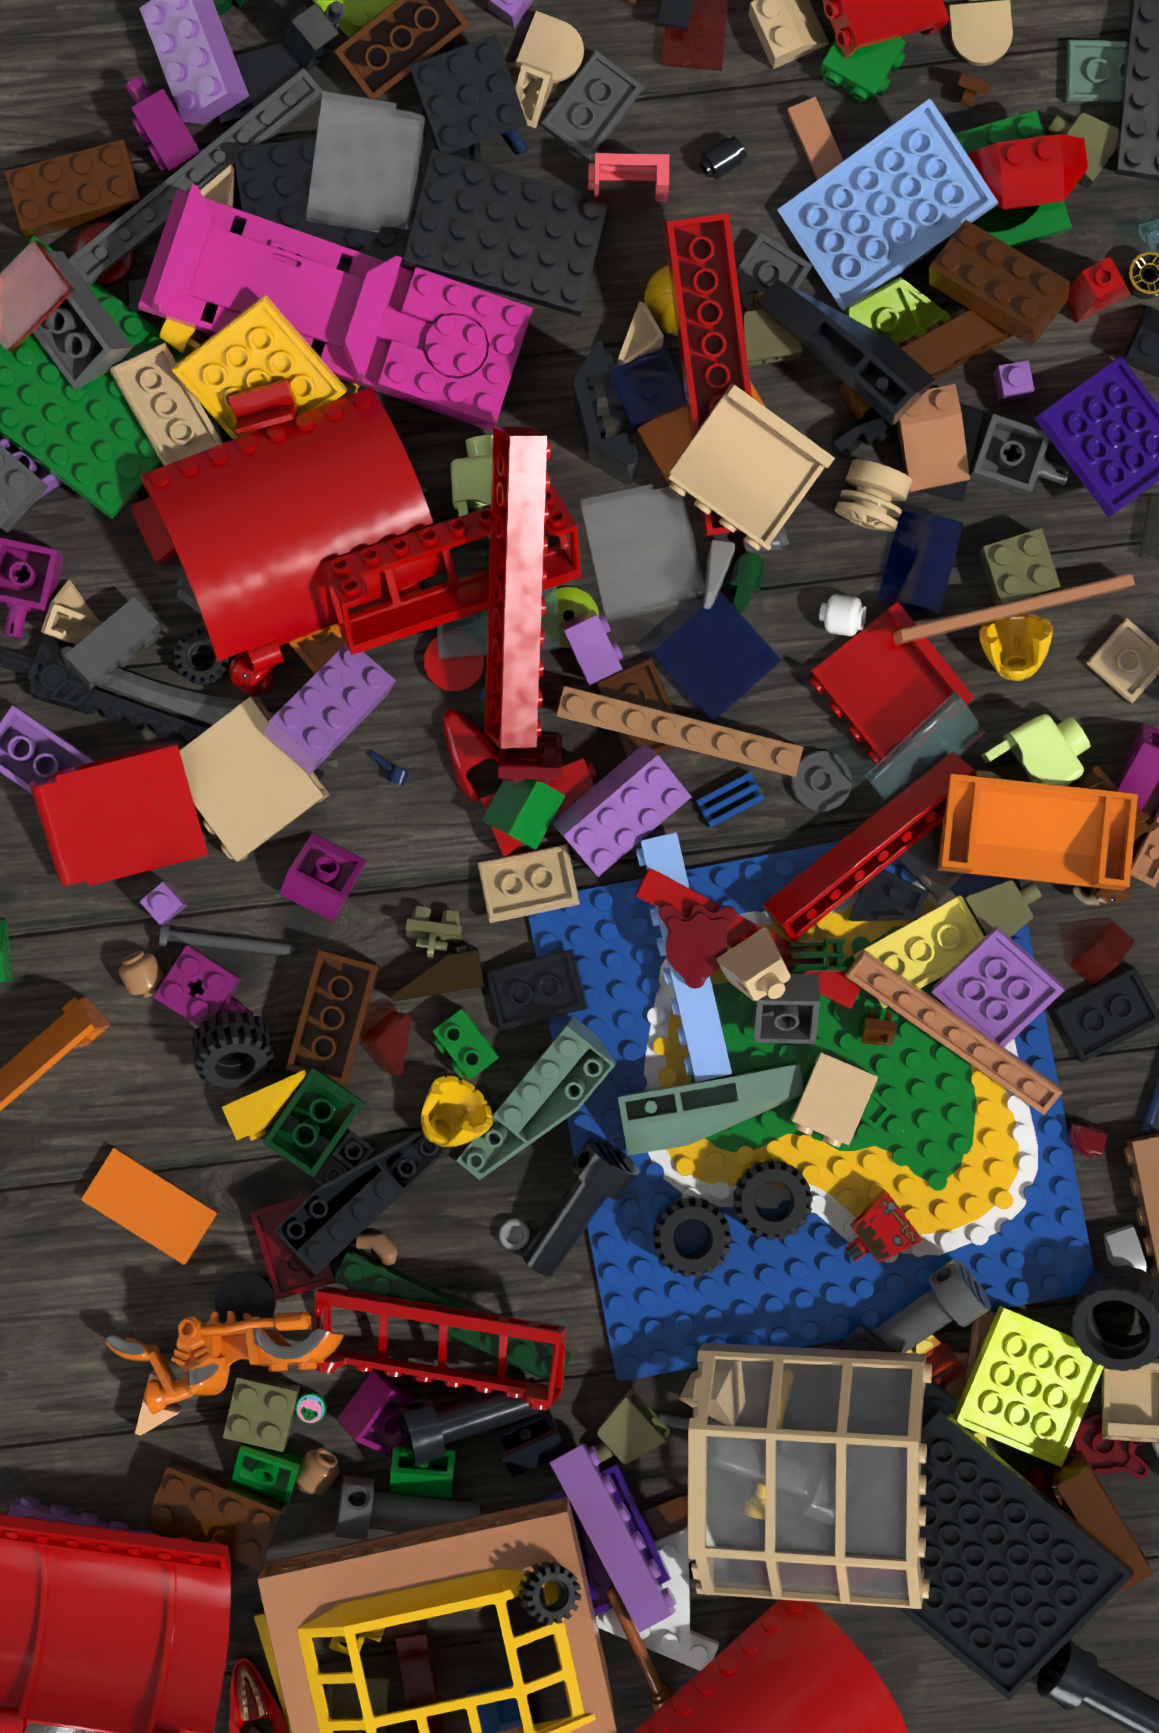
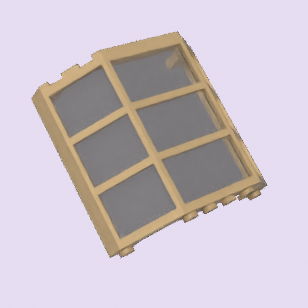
(808, 1475)

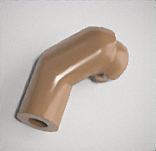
(380, 1244)

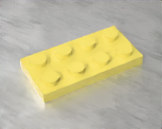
(929, 944)

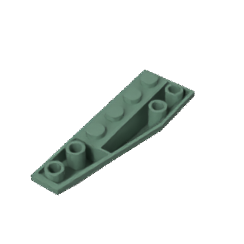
(543, 1098)
(695, 1110)

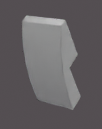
(1124, 1248)

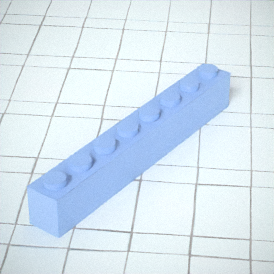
(697, 1007)

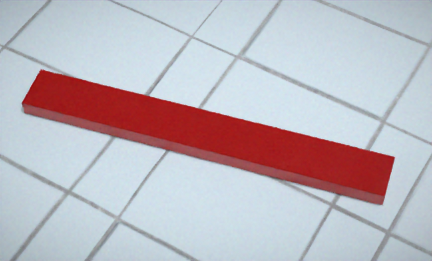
(659, 889)

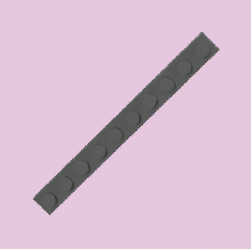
(153, 210)

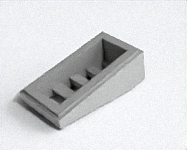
(718, 563)

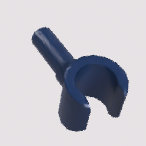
(396, 775)

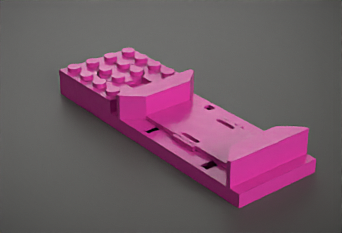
(379, 321)

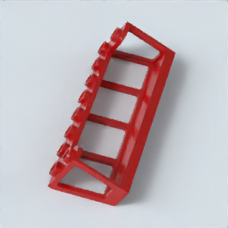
(442, 602)
(537, 1395)

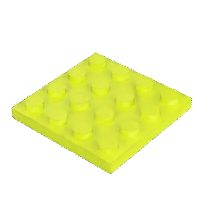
(1028, 1387)

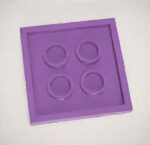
(998, 987)

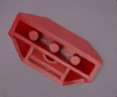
(1032, 169)

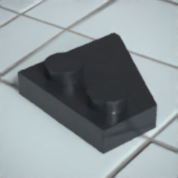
(888, 899)

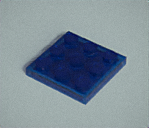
(716, 657)

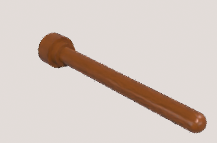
(660, 1693)

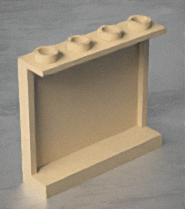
(748, 467)
(246, 781)

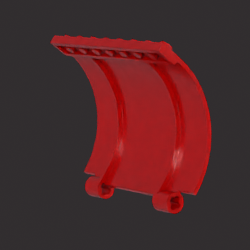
(276, 505)
(110, 1628)
(783, 1676)

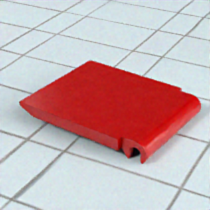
(119, 816)

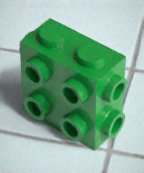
(865, 70)

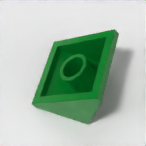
(524, 810)
(267, 1471)

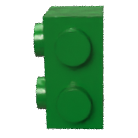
(464, 1044)
(427, 1479)

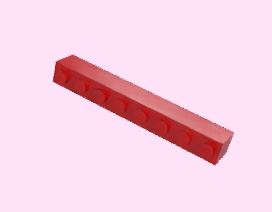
(865, 851)

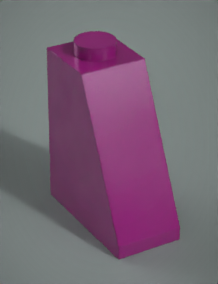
(1141, 766)

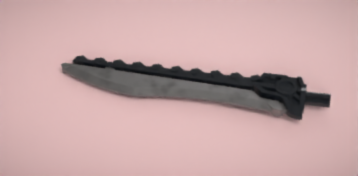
(59, 686)

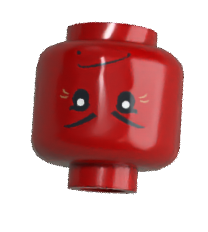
(246, 680)

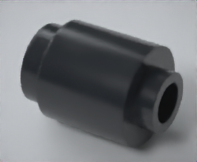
(722, 157)

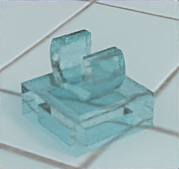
(1149, 234)

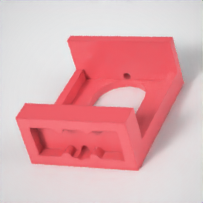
(622, 169)

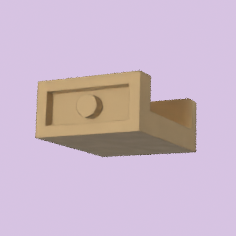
(833, 1100)
(1131, 1404)

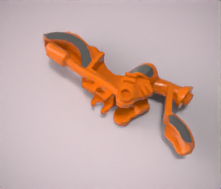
(211, 1348)

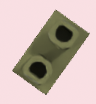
(433, 934)

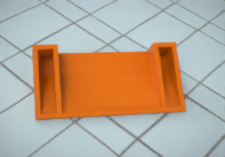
(1038, 832)
(73, 1029)

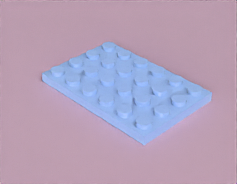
(887, 205)

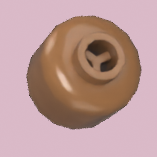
(141, 973)
(317, 1472)

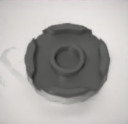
(822, 781)

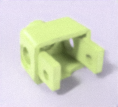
(473, 475)
(1045, 749)

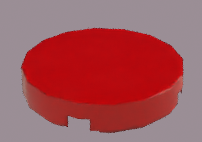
(452, 673)

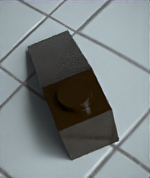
(450, 974)

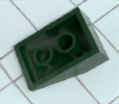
(313, 1122)

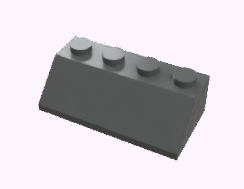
(81, 332)

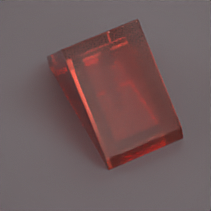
(1103, 953)
(389, 1041)

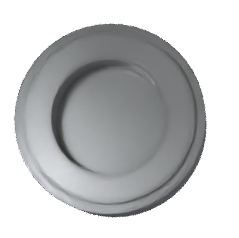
(514, 1234)

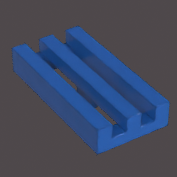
(752, 788)

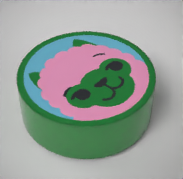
(311, 1408)

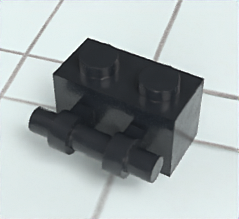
(313, 33)

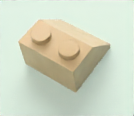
(786, 29)

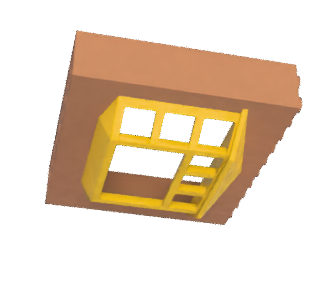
(428, 1576)

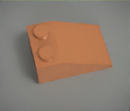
(934, 440)

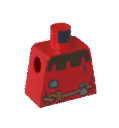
(881, 1230)

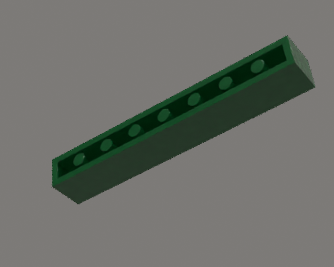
(373, 1277)

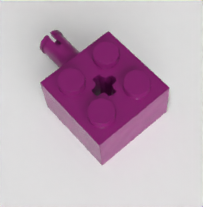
(162, 126)
(32, 593)
(217, 983)

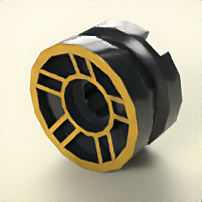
(1134, 275)

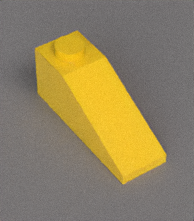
(262, 1108)

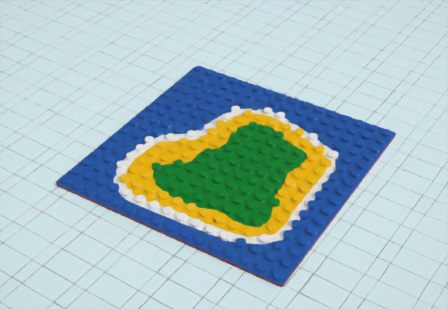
(956, 1154)

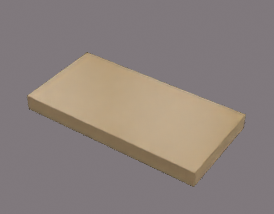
(164, 405)

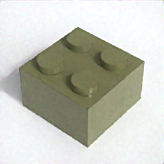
(1019, 567)
(261, 1411)

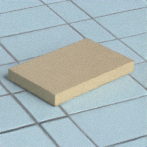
(528, 883)

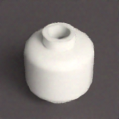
(843, 615)

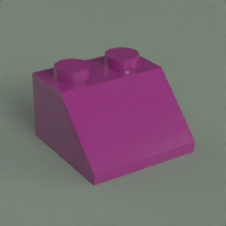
(322, 877)
(372, 1414)

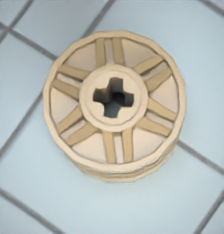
(875, 489)

